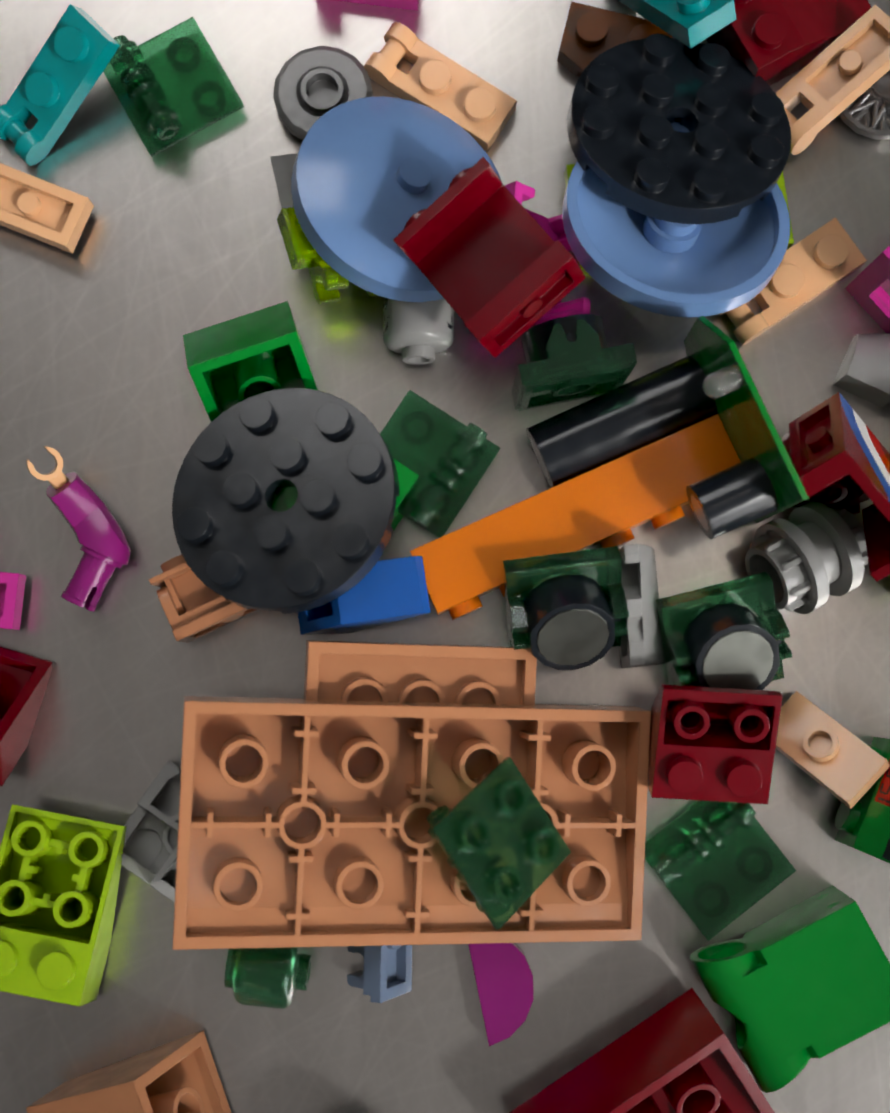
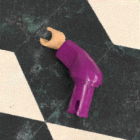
(94, 528)

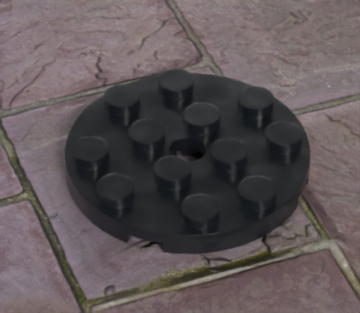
(626, 136)
(320, 543)

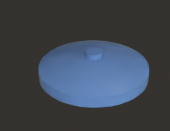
(363, 179)
(671, 264)

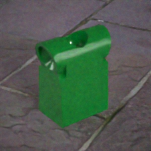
(799, 985)

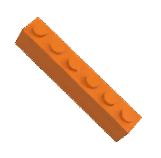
(575, 515)

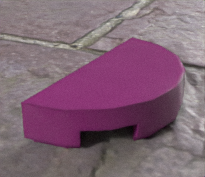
(503, 987)

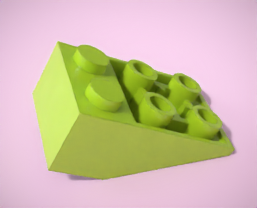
(57, 904)

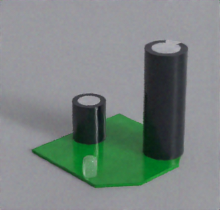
(667, 401)

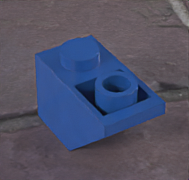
(387, 594)

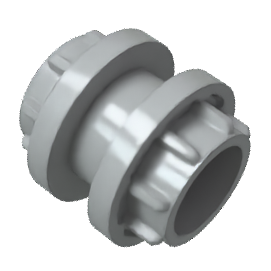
(810, 556)

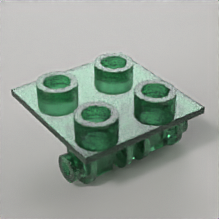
(171, 85)
(444, 456)
(499, 842)
(717, 862)

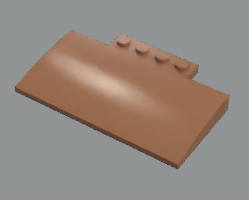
(317, 807)

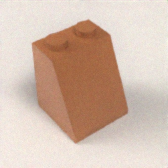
(160, 1080)

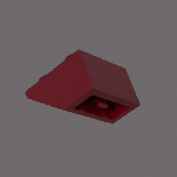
(713, 743)

